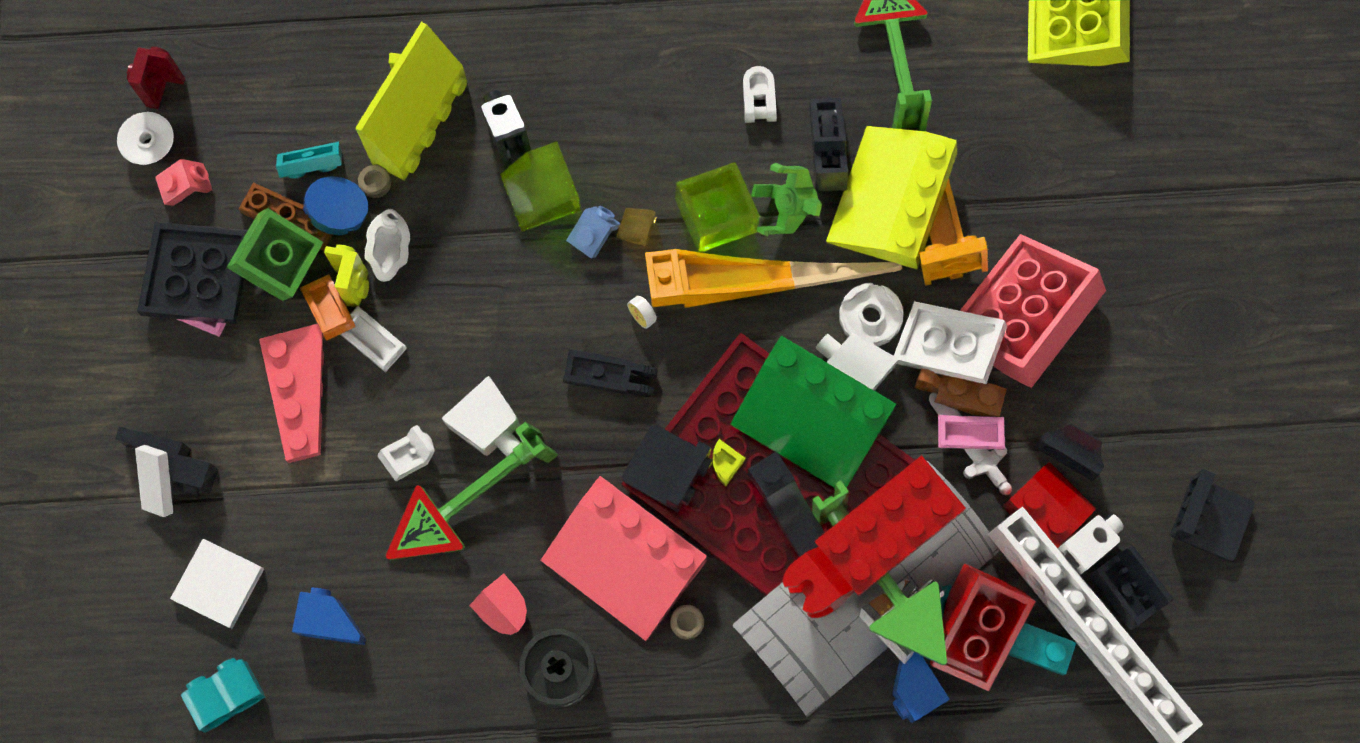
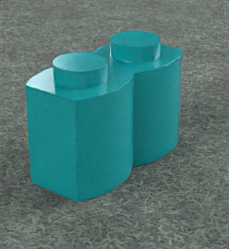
(222, 695)

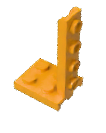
(950, 251)

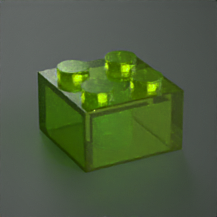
(717, 207)

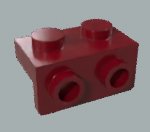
(150, 73)

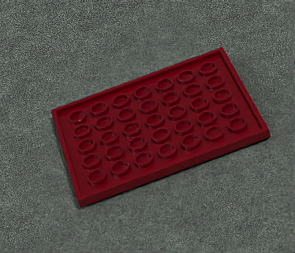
(733, 518)

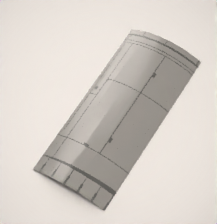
(825, 653)

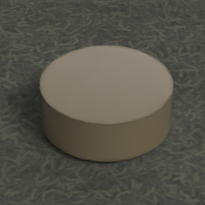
(374, 181)
(687, 622)

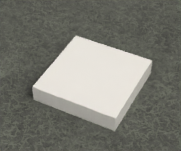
(217, 583)

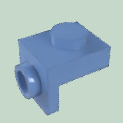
(593, 230)

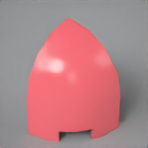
(501, 606)

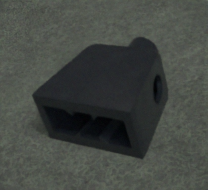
(503, 124)

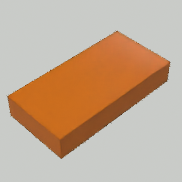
(327, 307)

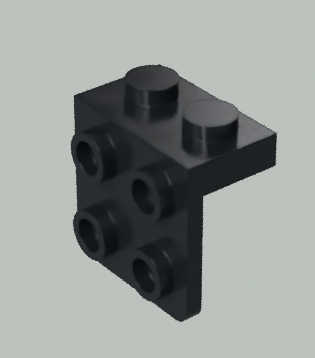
(667, 467)

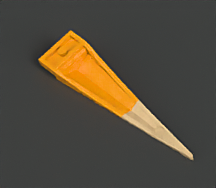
(706, 278)

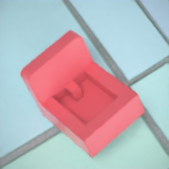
(182, 180)

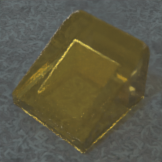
(637, 225)

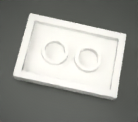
(950, 342)

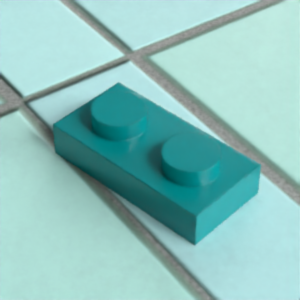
(298, 162)
(1043, 649)

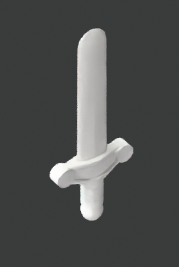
(984, 461)

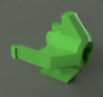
(793, 199)

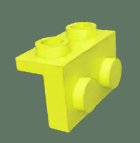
(351, 276)

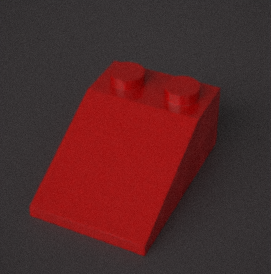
(981, 625)

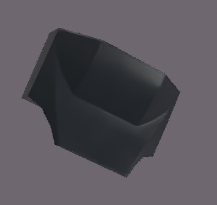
(1074, 449)

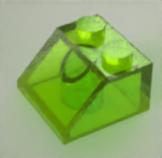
(540, 187)

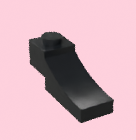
(828, 144)
(187, 473)
(786, 503)

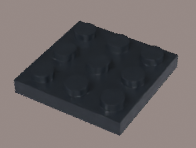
(189, 274)

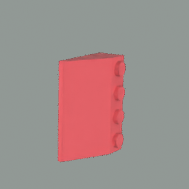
(1042, 302)
(623, 558)

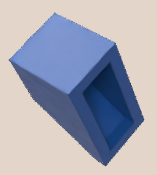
(325, 618)
(916, 689)

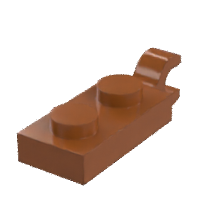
(963, 394)

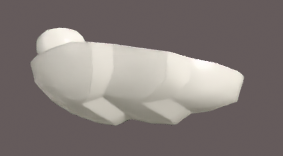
(387, 244)

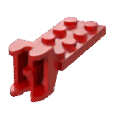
(873, 539)

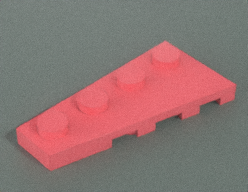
(295, 382)

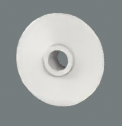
(140, 128)

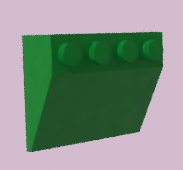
(812, 413)

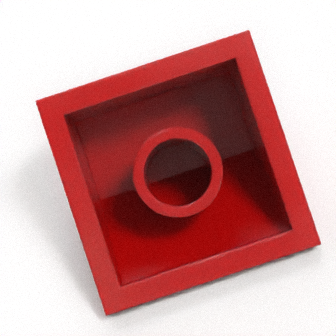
(1052, 504)

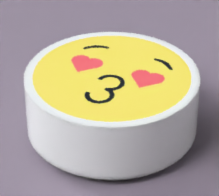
(642, 311)

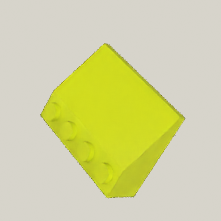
(1079, 32)
(411, 104)
(893, 194)

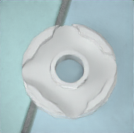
(875, 297)

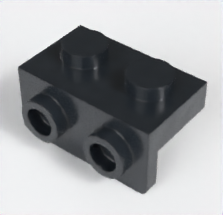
(1131, 587)

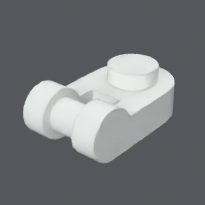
(759, 85)

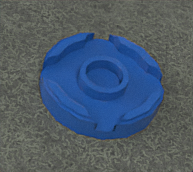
(335, 205)

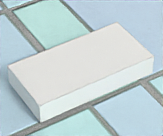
(373, 340)
(154, 480)

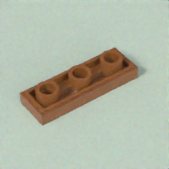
(260, 198)

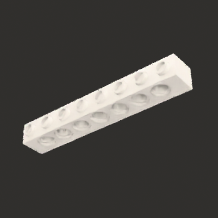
(1094, 629)

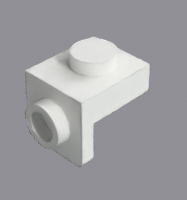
(407, 453)

